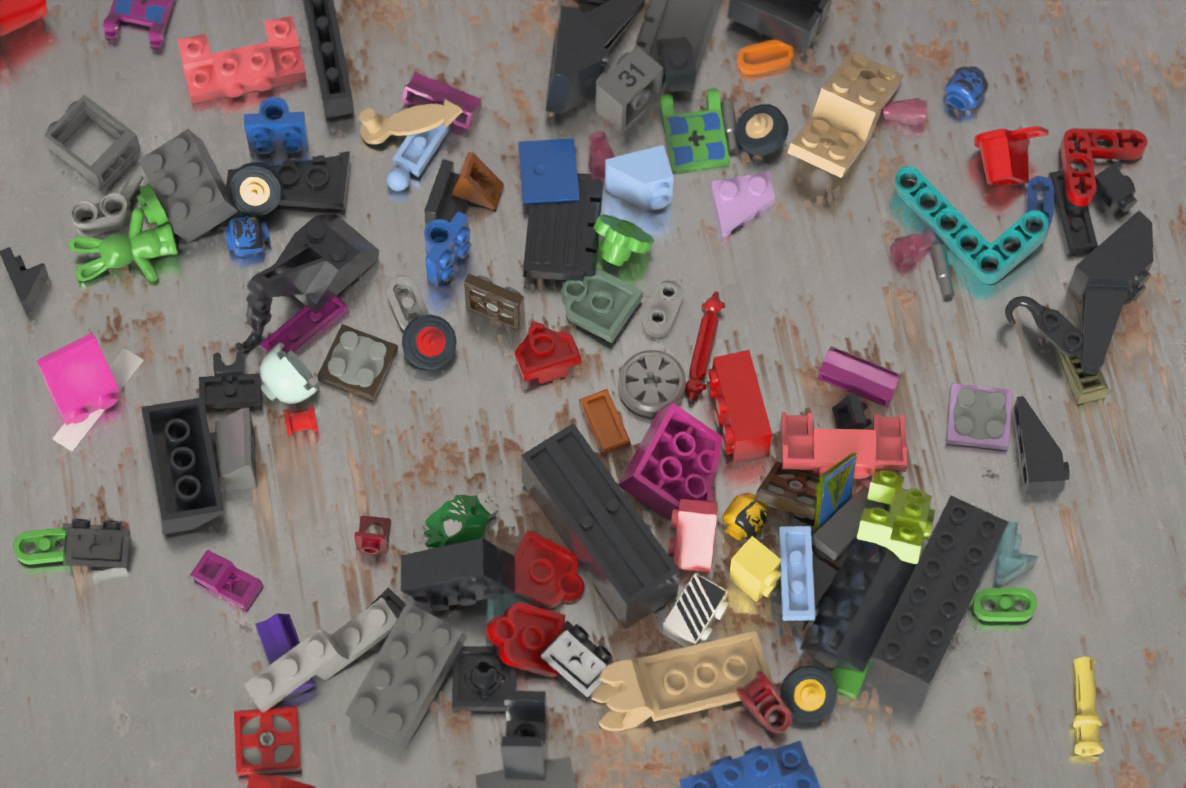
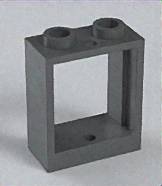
(111, 160)

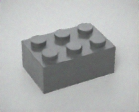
(188, 185)

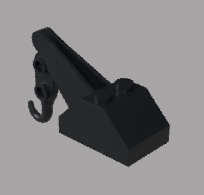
(583, 47)
(312, 267)
(1102, 285)

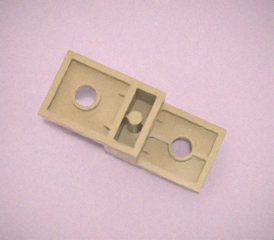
(846, 113)

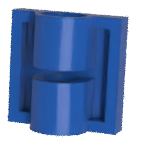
(276, 128)
(444, 246)

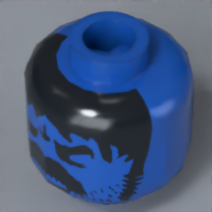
(966, 88)
(246, 235)

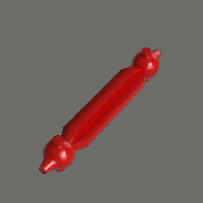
(703, 346)

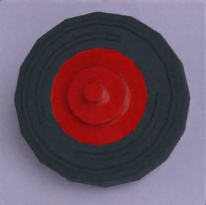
(429, 341)

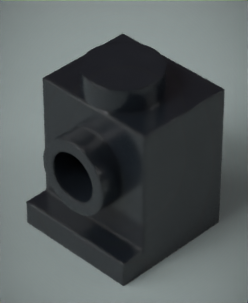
(1115, 189)

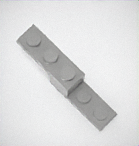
(321, 655)

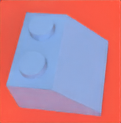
(641, 178)

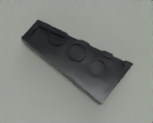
(313, 182)

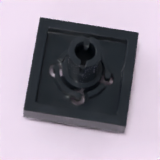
(484, 667)

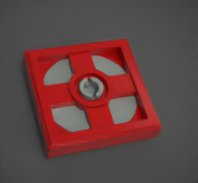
(267, 740)

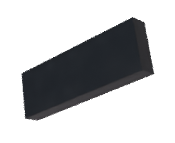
(1073, 219)

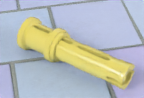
(1087, 720)

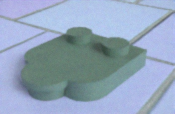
(600, 303)

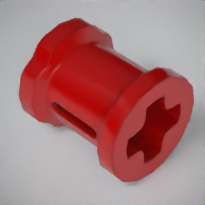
(300, 420)

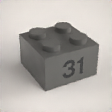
(628, 88)

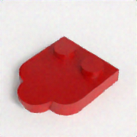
(546, 572)
(523, 636)

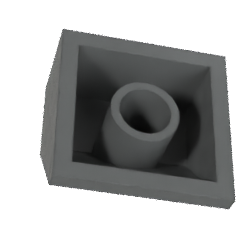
(235, 450)

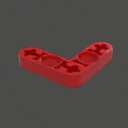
(1090, 150)

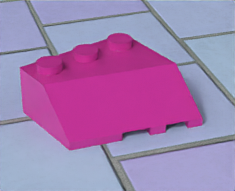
(673, 462)

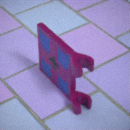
(143, 12)

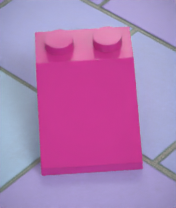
(79, 379)

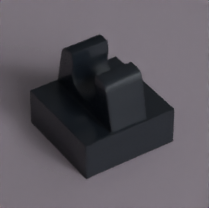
(850, 413)

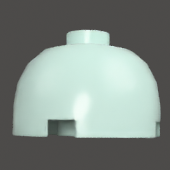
(286, 377)

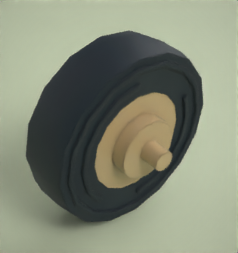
(762, 129)

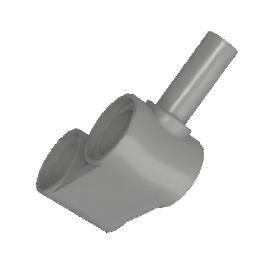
(102, 219)

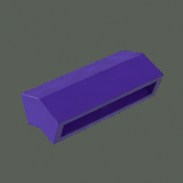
(278, 638)

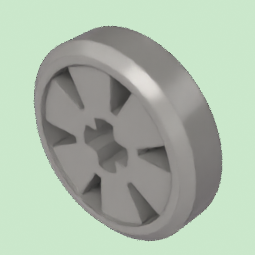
(655, 365)

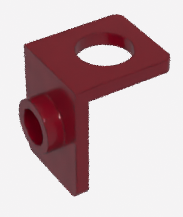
(370, 542)

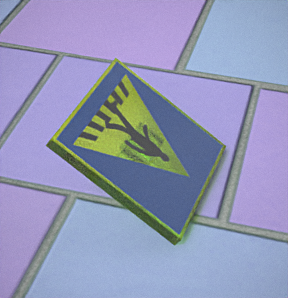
(834, 489)

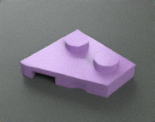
(740, 199)

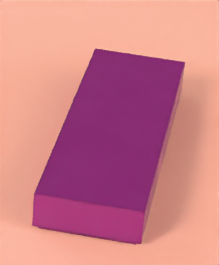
(305, 327)

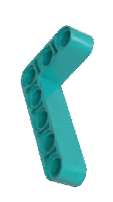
(966, 232)

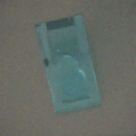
(1010, 562)

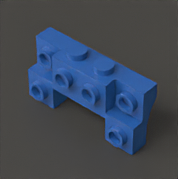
(759, 768)

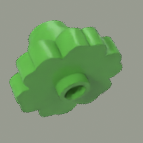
(621, 239)

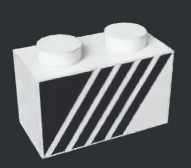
(695, 612)

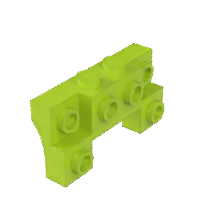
(908, 520)

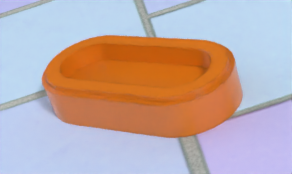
(764, 57)

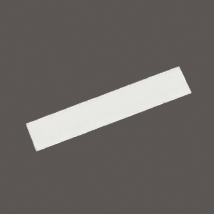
(122, 369)

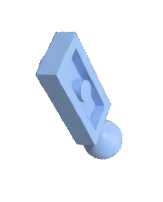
(414, 156)

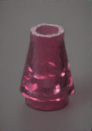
(907, 111)
(598, 152)
(910, 247)

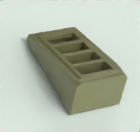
(1081, 393)

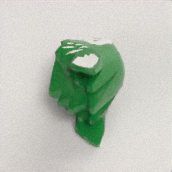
(460, 520)

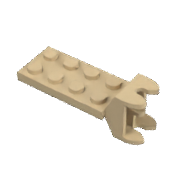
(679, 680)

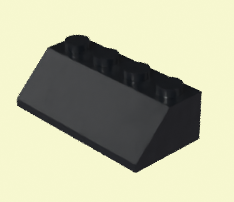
(182, 464)

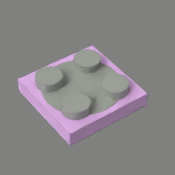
(979, 416)

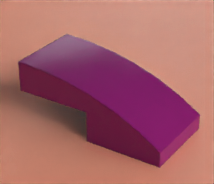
(226, 580)

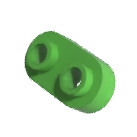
(151, 205)
(45, 543)
(1003, 603)

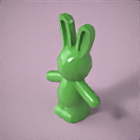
(121, 250)

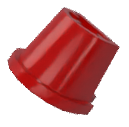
(1006, 154)

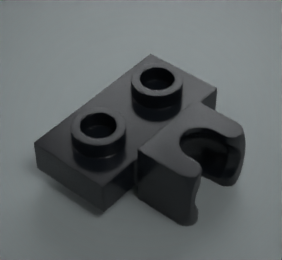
(230, 385)

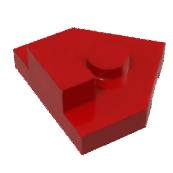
(546, 354)

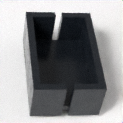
(785, 20)
(458, 574)

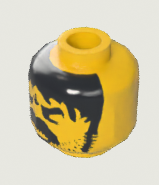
(745, 517)

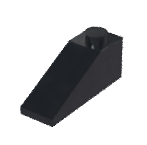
(1039, 454)

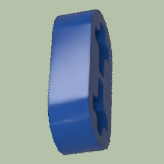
(1046, 204)

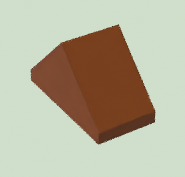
(477, 183)

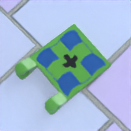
(695, 137)

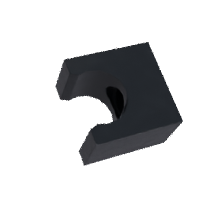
(526, 736)

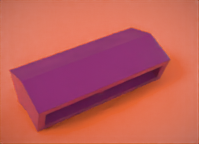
(424, 90)
(859, 376)

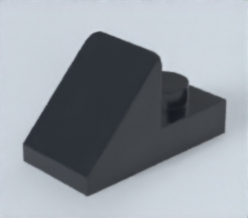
(26, 282)

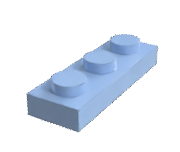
(796, 573)

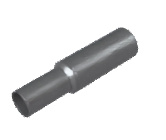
(729, 121)
(943, 269)

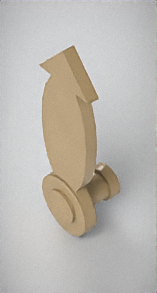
(406, 122)

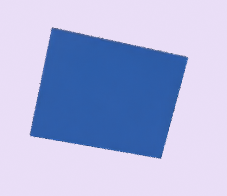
(548, 170)

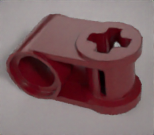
(761, 699)

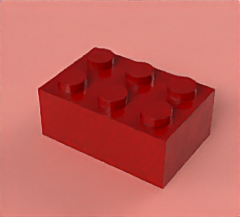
(739, 407)

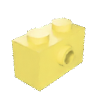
(755, 570)

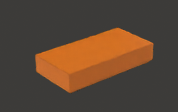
(604, 422)

